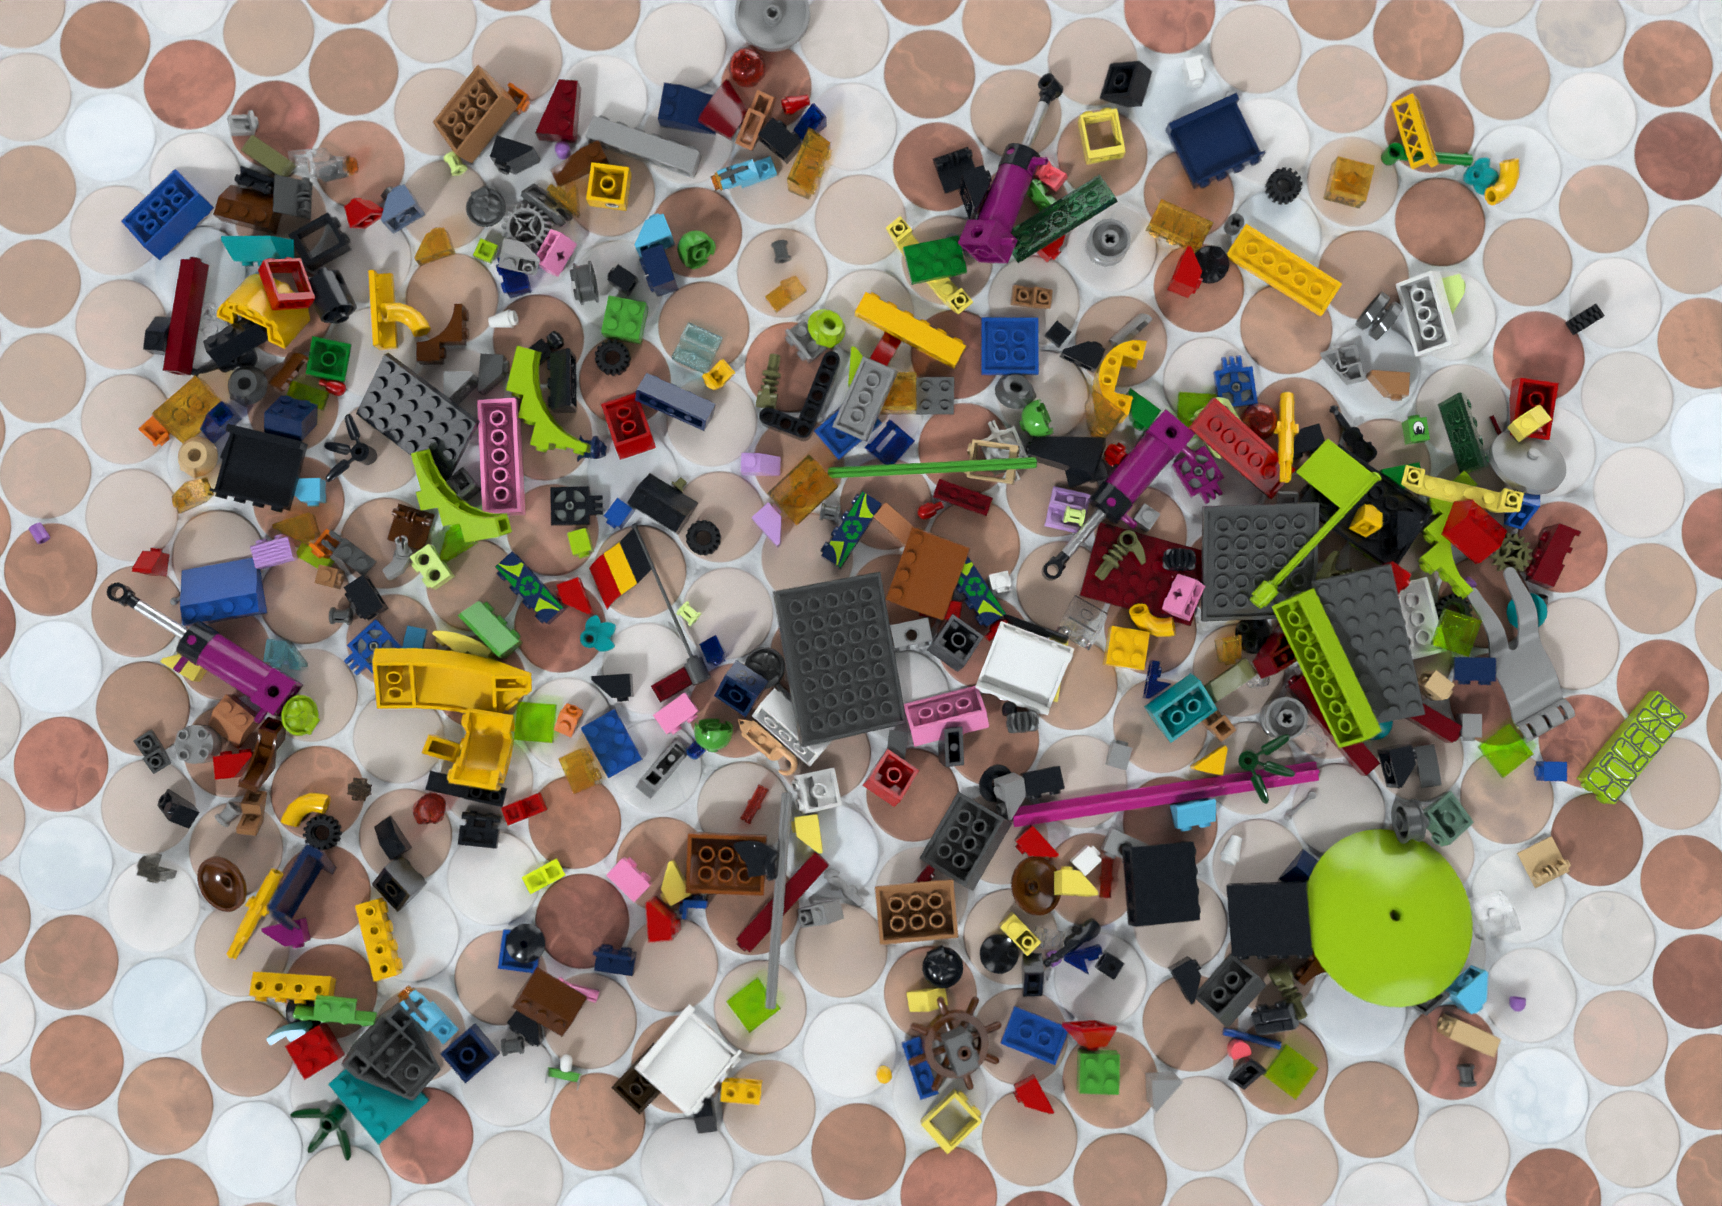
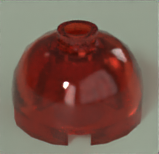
(747, 67)
(1252, 415)

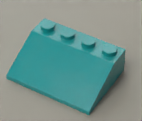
(375, 1107)

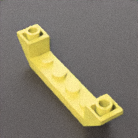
(944, 288)
(1452, 491)

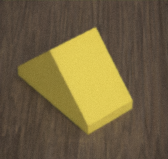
(925, 999)

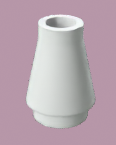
(505, 319)
(1232, 850)

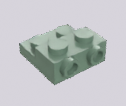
(1447, 819)

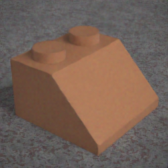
(233, 720)

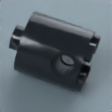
(332, 296)

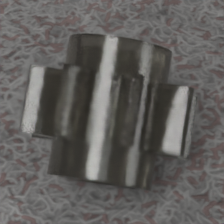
(359, 789)

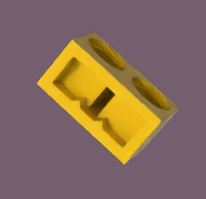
(741, 1090)

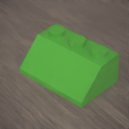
(491, 629)

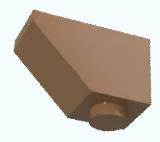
(1390, 383)

